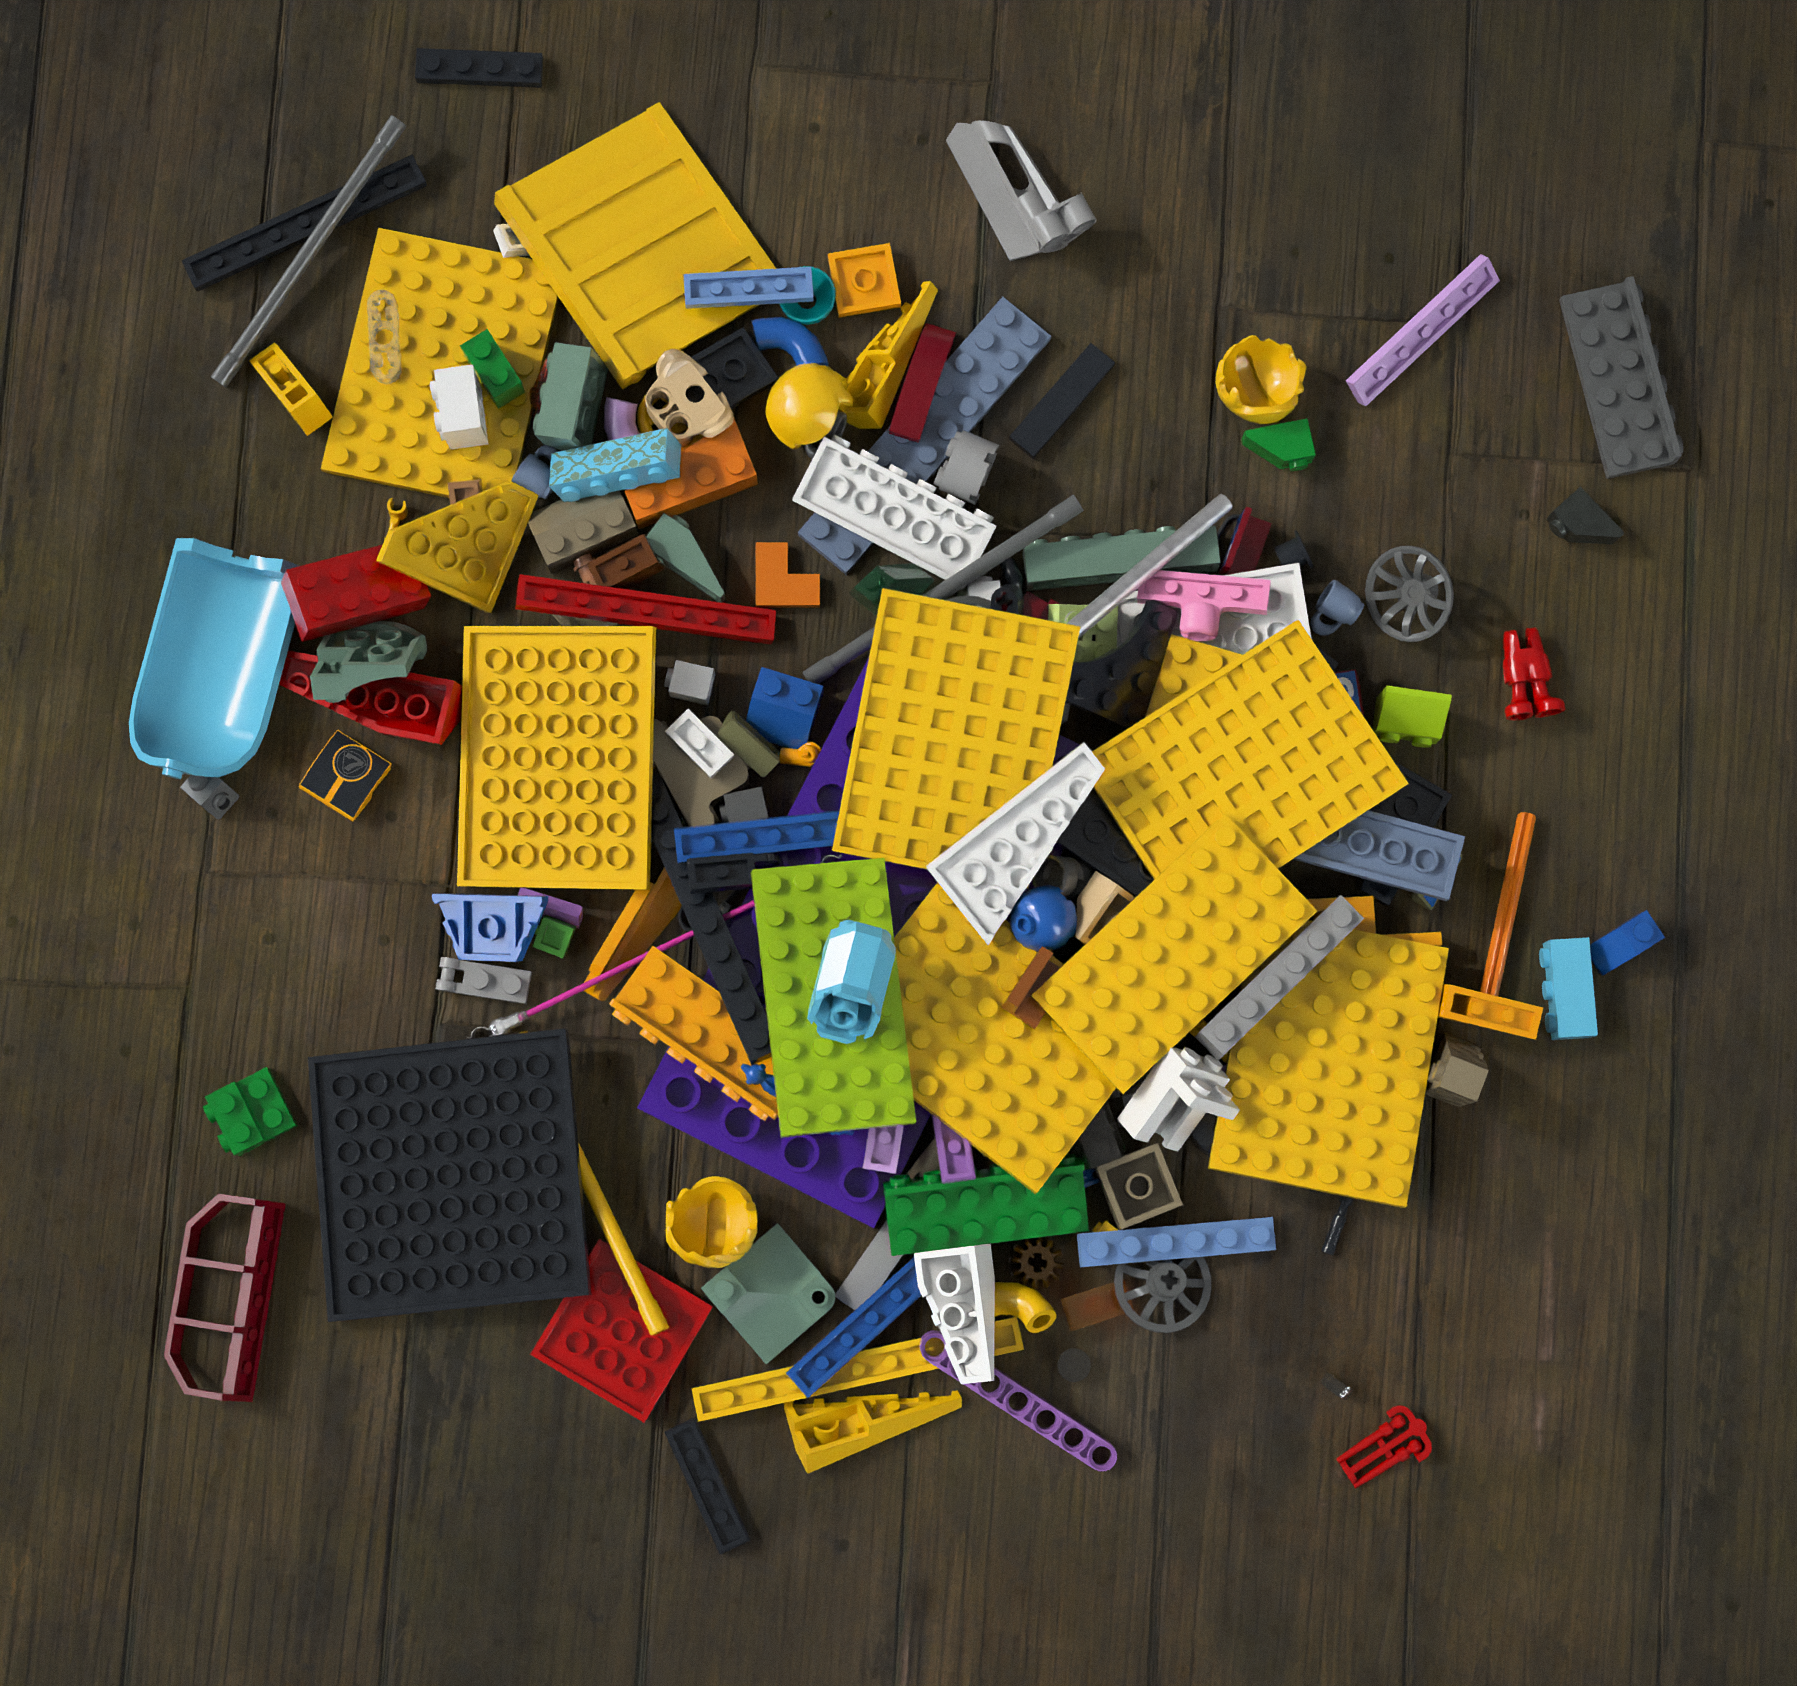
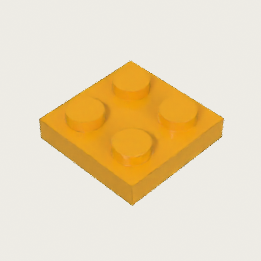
(864, 280)

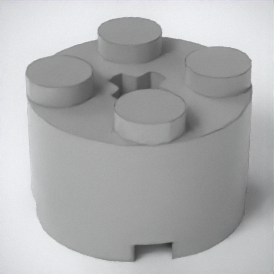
(968, 466)

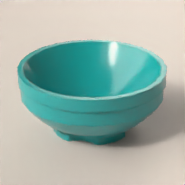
(825, 295)

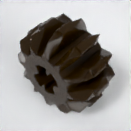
(1028, 1270)

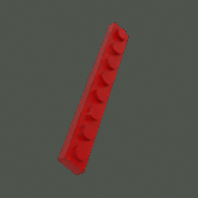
(645, 609)

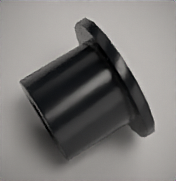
(1294, 552)

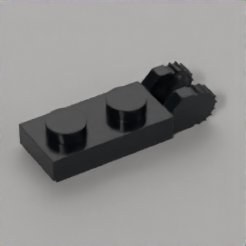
(726, 871)

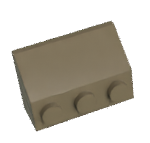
(580, 528)

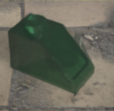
(897, 577)

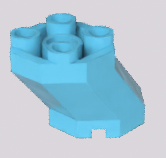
(851, 981)

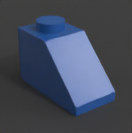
(1625, 942)

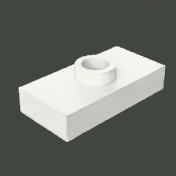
(699, 743)

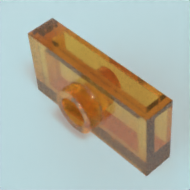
(1093, 1306)

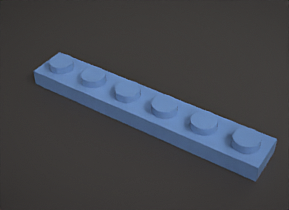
(1176, 1242)

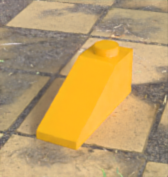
(291, 388)

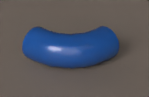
(790, 337)

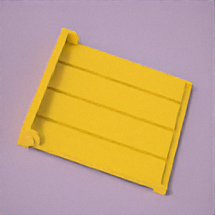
(620, 231)

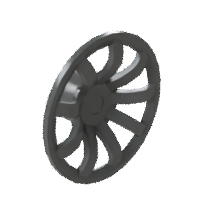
(1413, 592)
(1165, 1284)

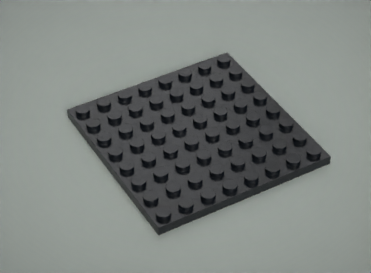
(449, 1175)

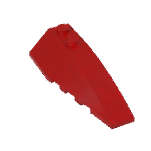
(401, 707)

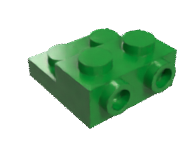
(249, 1112)

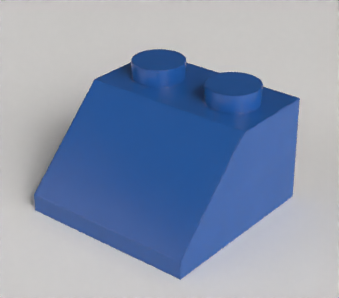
(784, 708)

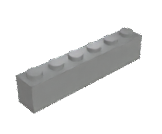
(1279, 977)

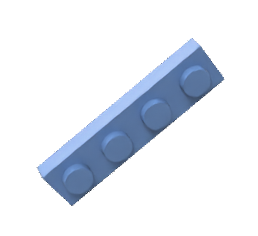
(748, 287)

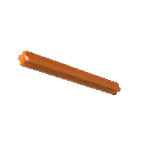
(1508, 903)

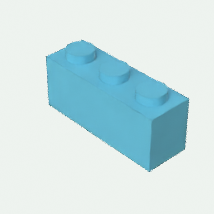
(1568, 988)

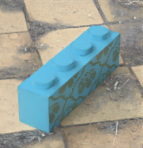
(615, 465)

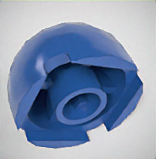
(1043, 918)

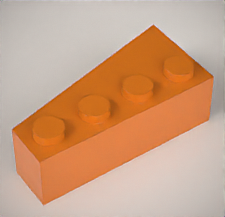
(707, 473)

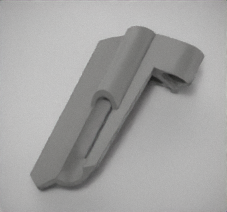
(1023, 219)

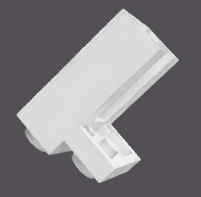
(1177, 1098)

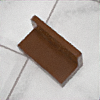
(626, 564)

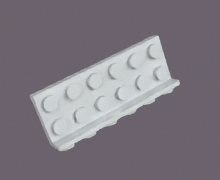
(892, 509)

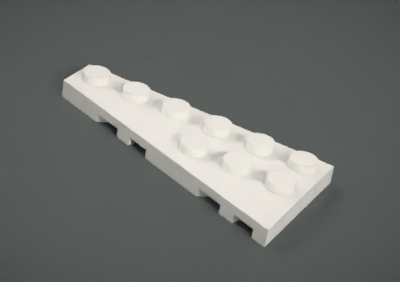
(1003, 853)

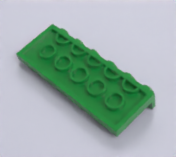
(981, 1211)

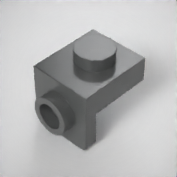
(210, 794)

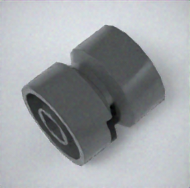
(1064, 872)

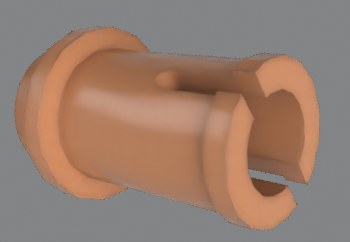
(583, 569)

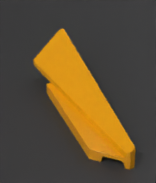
(634, 932)

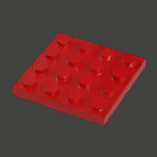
(606, 1342)

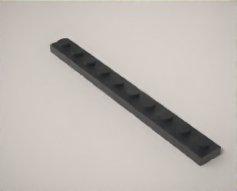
(711, 933)

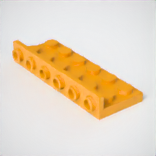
(695, 1025)

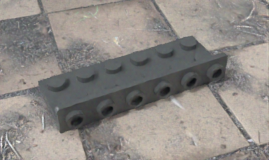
(1621, 378)

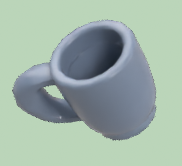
(534, 473)
(1339, 605)

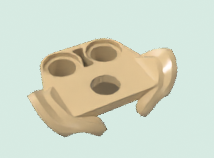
(675, 376)

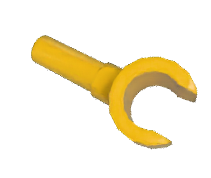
(396, 516)

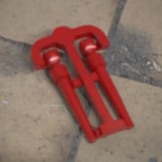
(1416, 1427)

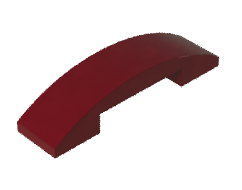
(921, 382)

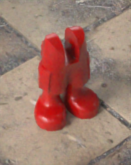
(1528, 666)

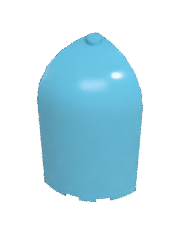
(211, 661)

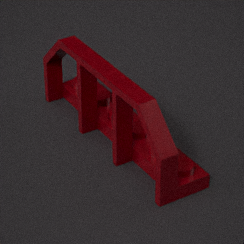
(252, 1300)

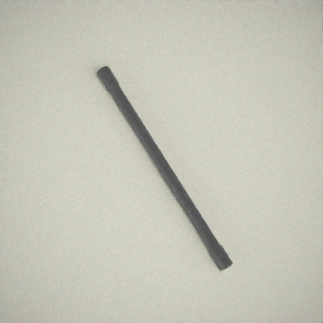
(234, 359)
(1054, 518)

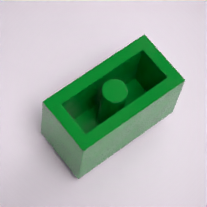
(492, 368)

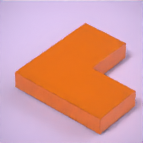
(778, 588)

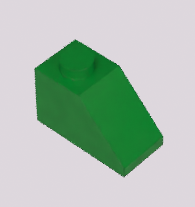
(1282, 444)

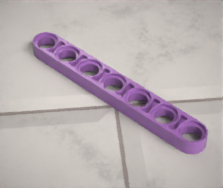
(1029, 1413)

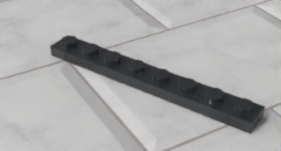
(297, 225)

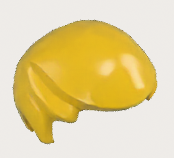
(1260, 380)
(806, 403)
(711, 1222)

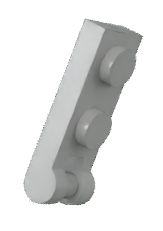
(485, 980)

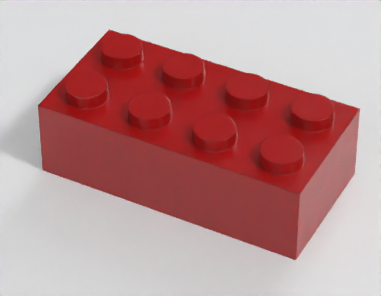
(349, 593)

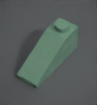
(680, 553)

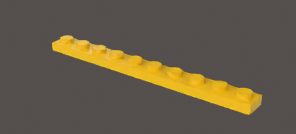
(864, 1368)

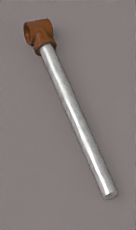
(1151, 564)

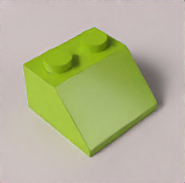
(1410, 715)

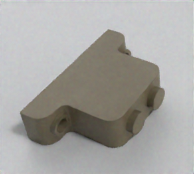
(688, 783)

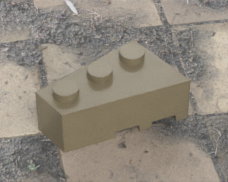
(1456, 1072)

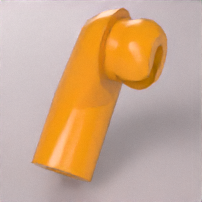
(803, 756)

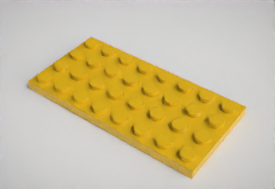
(1173, 953)

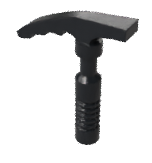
(1336, 1225)

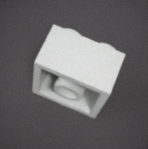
(460, 407)

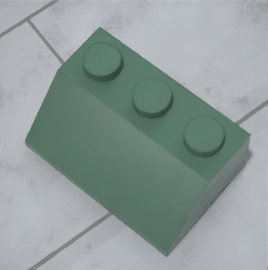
(570, 397)

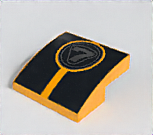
(345, 775)

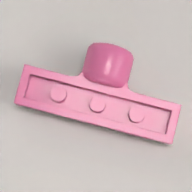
(1205, 599)

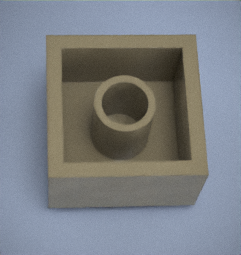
(1138, 1186)

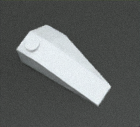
(962, 1300)

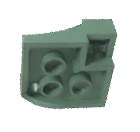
(364, 656)
(770, 1293)

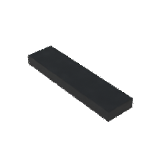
(1061, 400)
(707, 1485)

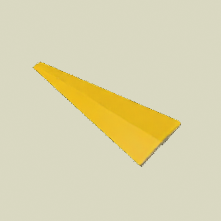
(884, 363)
(839, 1429)

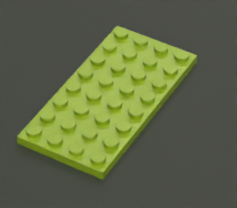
(817, 1079)

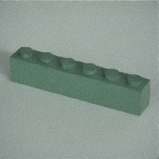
(1110, 557)

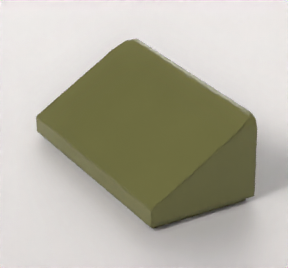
(748, 744)

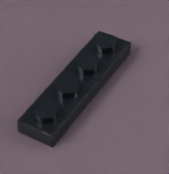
(479, 67)

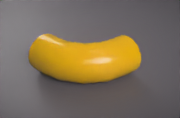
(1024, 1304)

